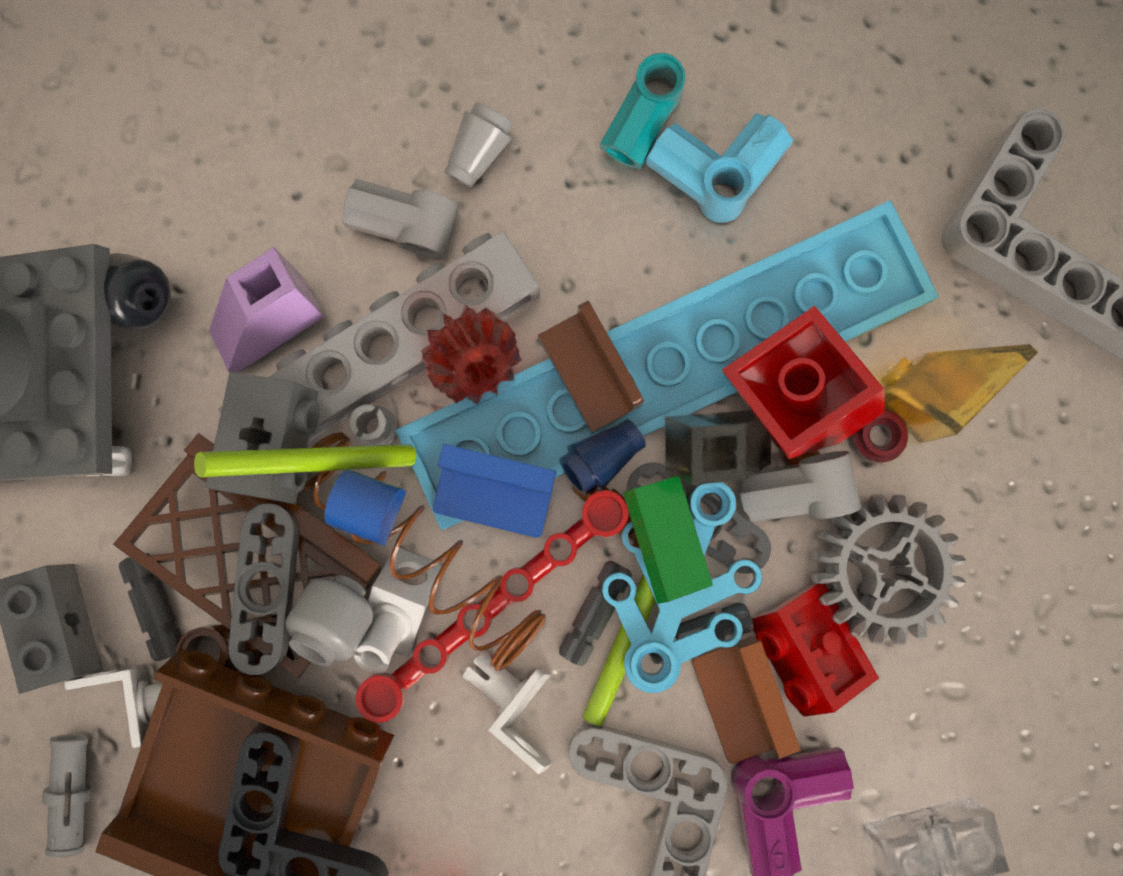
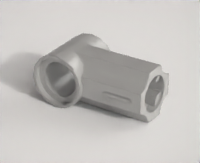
(415, 220)
(816, 486)

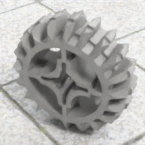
(931, 588)

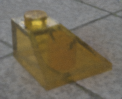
(949, 388)

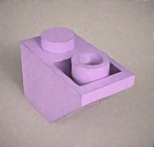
(261, 310)

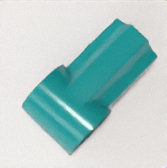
(643, 112)

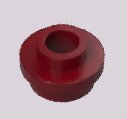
(895, 441)

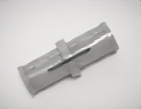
(66, 833)

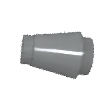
(477, 143)

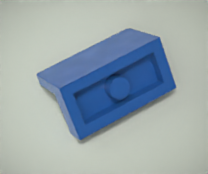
(493, 491)

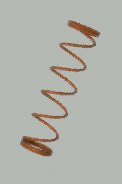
(513, 641)

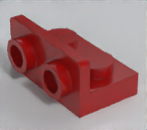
(813, 654)

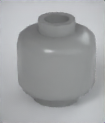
(329, 620)

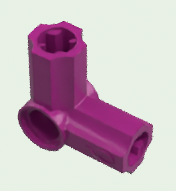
(797, 783)

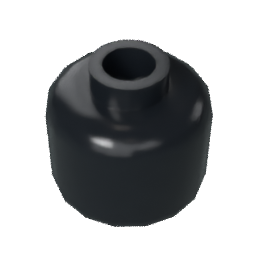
(135, 292)

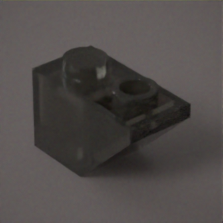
(716, 446)

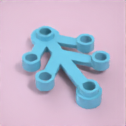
(670, 613)

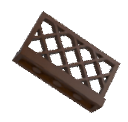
(315, 541)

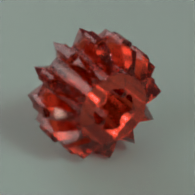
(471, 355)

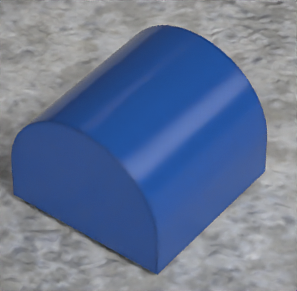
(363, 506)

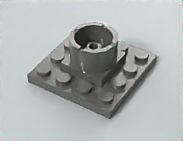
(55, 364)

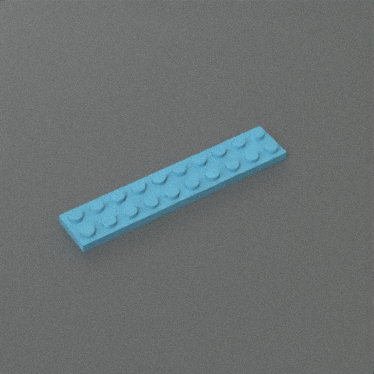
(676, 354)

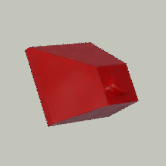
(807, 386)

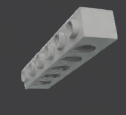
(366, 380)

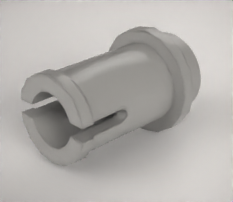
(386, 427)

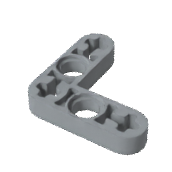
(682, 802)

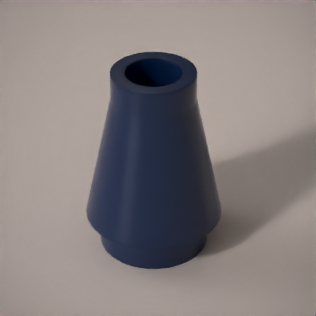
(601, 457)

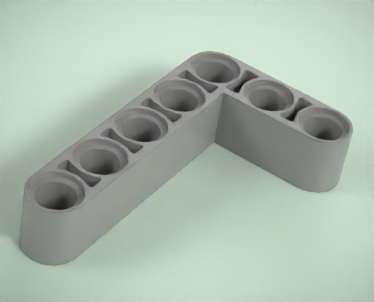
(1048, 258)

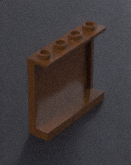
(189, 759)

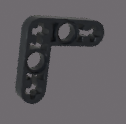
(273, 844)

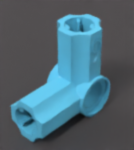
(698, 168)

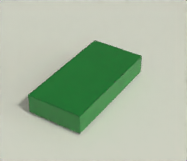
(668, 539)

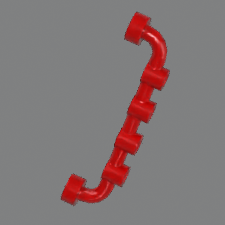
(384, 693)

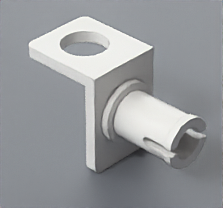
(396, 613)
(138, 693)
(511, 698)

